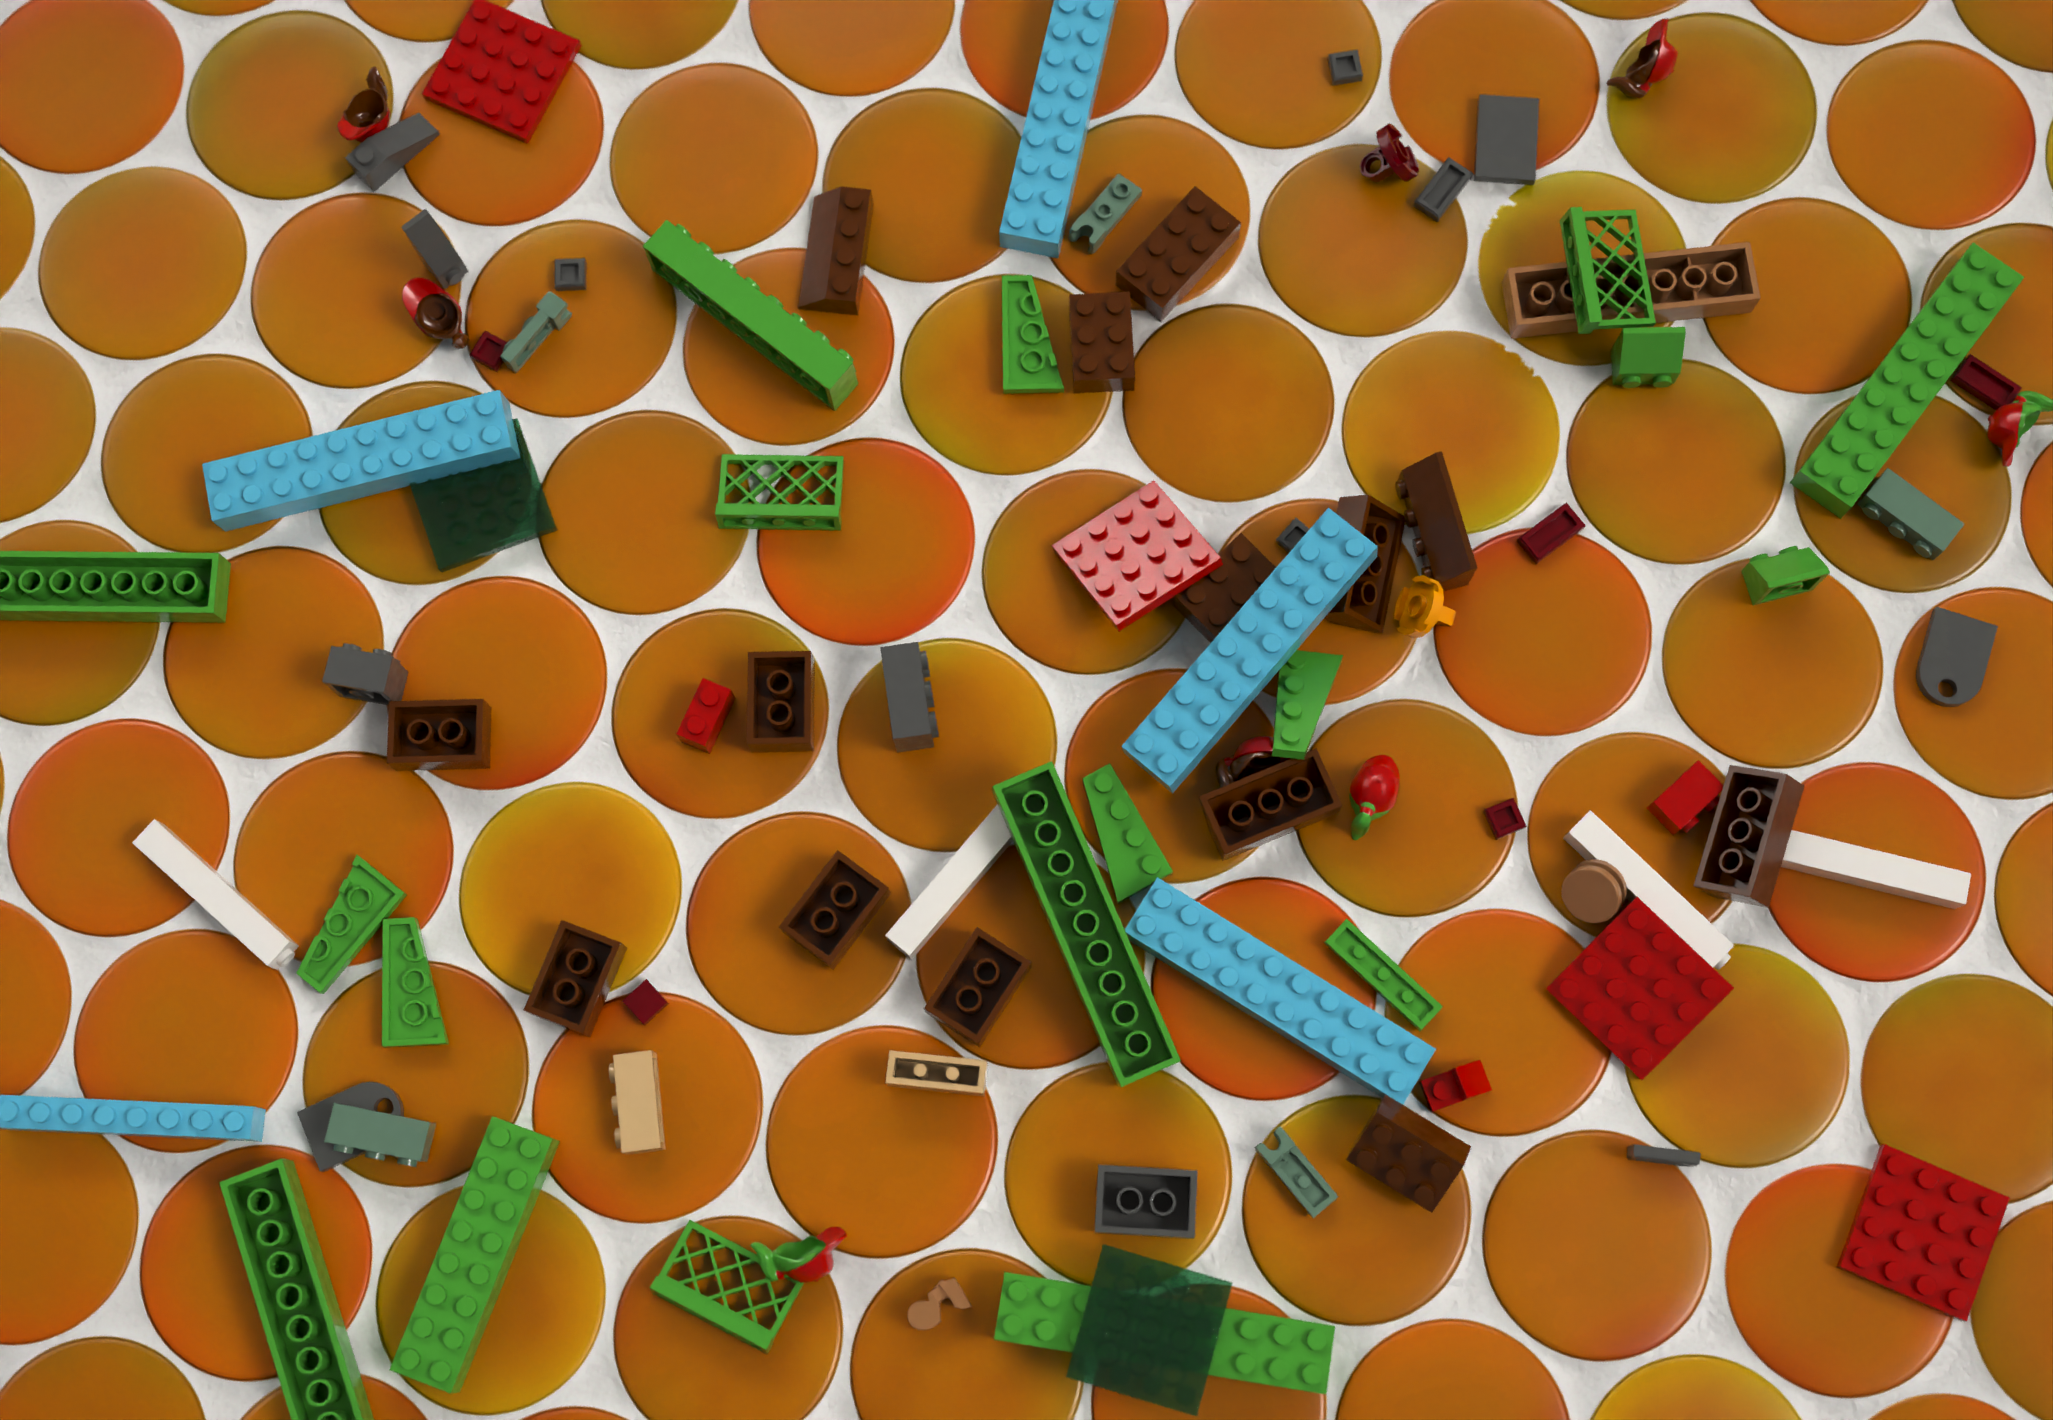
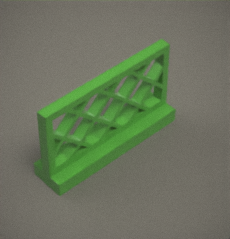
(1582, 267)
(775, 515)
(711, 1311)

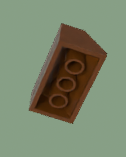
(837, 251)
(1436, 522)
(1368, 598)
(1269, 804)

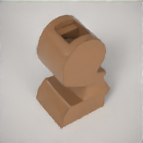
(927, 1314)

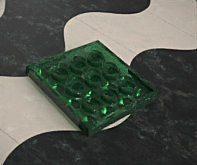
(484, 509)
(1149, 1330)

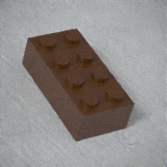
(1178, 253)
(1749, 835)

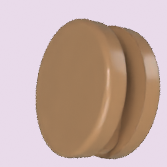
(1594, 891)

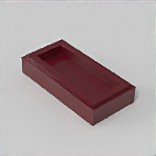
(1985, 383)
(1551, 533)

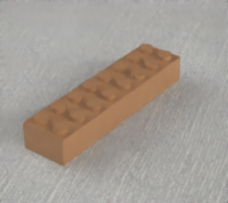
(1681, 285)

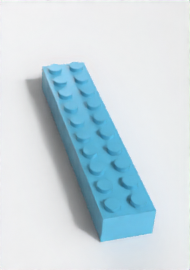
(1056, 126)
(360, 460)
(1250, 650)
(1278, 992)

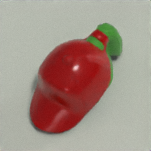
(2015, 419)
(1373, 792)
(801, 1260)

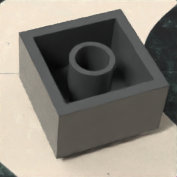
(365, 675)

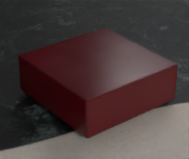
(488, 351)
(1504, 818)
(645, 1002)

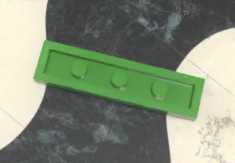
(1383, 975)

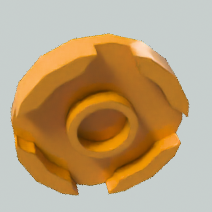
(1422, 608)

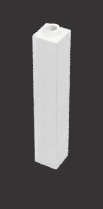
(1597, 841)
(1876, 870)
(951, 885)
(216, 895)

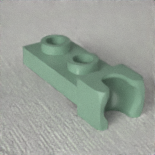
(1105, 212)
(551, 314)
(1297, 1174)

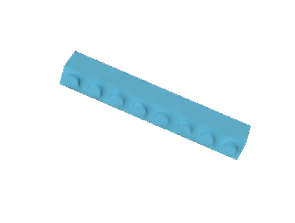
(131, 1118)

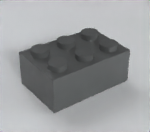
(909, 696)
(1146, 1201)

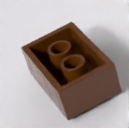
(1101, 342)
(1223, 592)
(781, 701)
(439, 734)
(835, 909)
(575, 978)
(978, 987)
(1409, 1153)

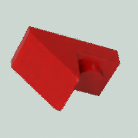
(1455, 1085)

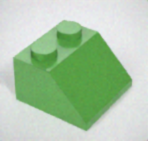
(1647, 356)
(1783, 574)

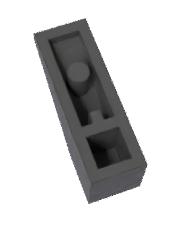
(390, 150)
(435, 249)

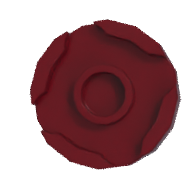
(1393, 157)

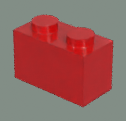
(706, 715)
(1686, 798)

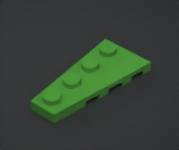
(1027, 350)
(1300, 700)
(1125, 839)
(353, 920)
(408, 992)

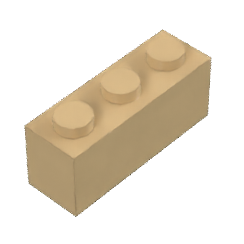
(936, 1073)
(637, 1102)

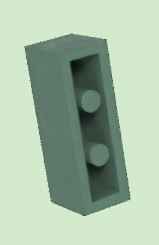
(1910, 514)
(380, 1134)

